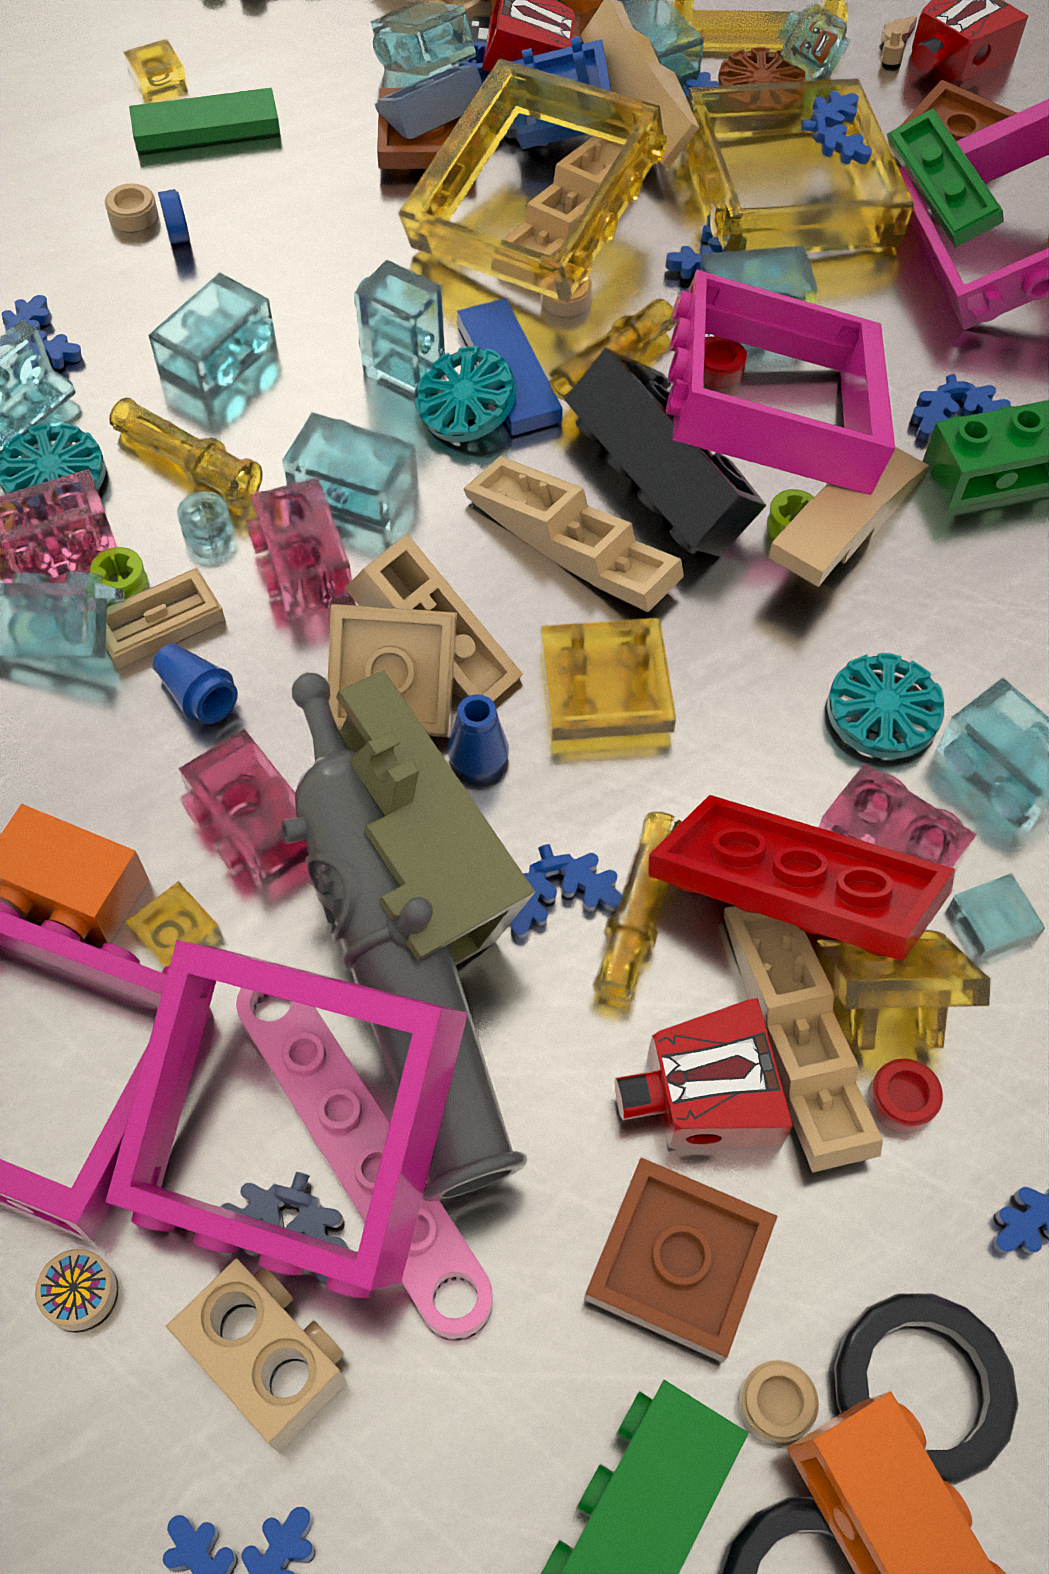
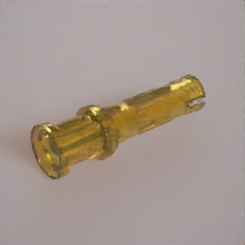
(202, 459)

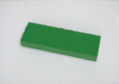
(204, 119)
(945, 178)

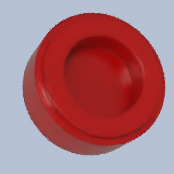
(723, 362)
(905, 1095)

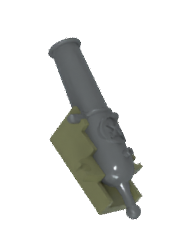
(409, 892)

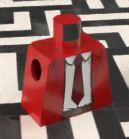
(526, 25)
(966, 36)
(712, 1083)

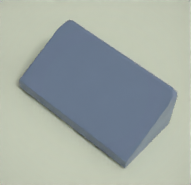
(430, 101)

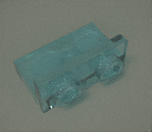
(27, 382)
(55, 618)

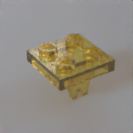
(607, 679)
(929, 978)

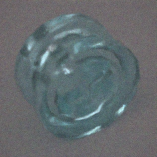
(198, 507)

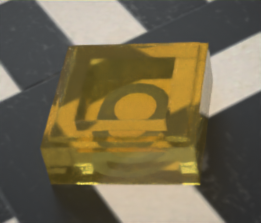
(154, 65)
(172, 918)

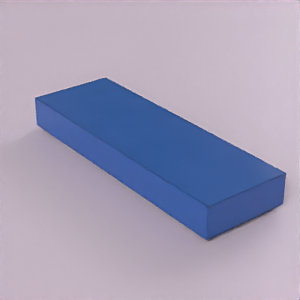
(497, 328)

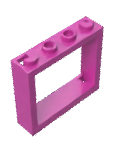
(993, 154)
(769, 436)
(407, 1148)
(83, 1206)

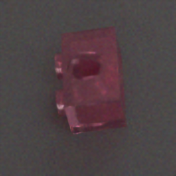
(236, 778)

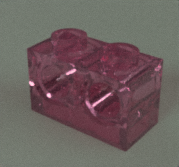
(53, 527)
(302, 548)
(902, 817)

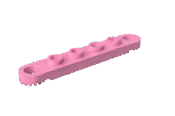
(351, 1139)

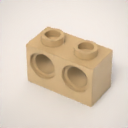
(246, 1364)

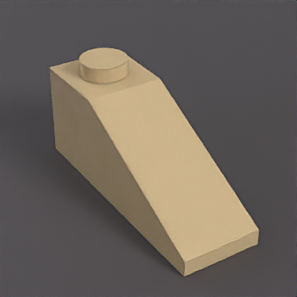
(408, 580)

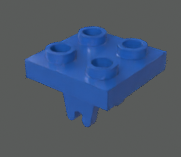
(579, 63)

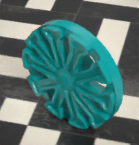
(466, 394)
(48, 461)
(885, 706)

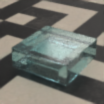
(997, 916)

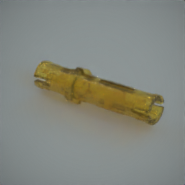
(628, 336)
(633, 926)

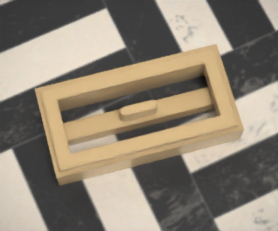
(160, 623)

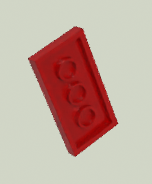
(804, 876)

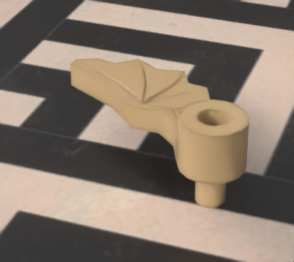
(894, 37)

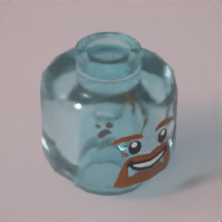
(814, 40)

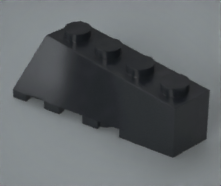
(695, 490)

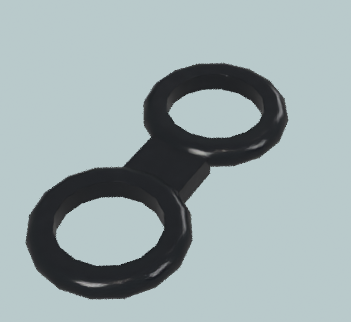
(851, 1382)

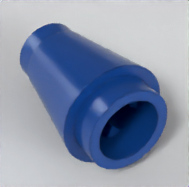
(196, 684)
(477, 738)

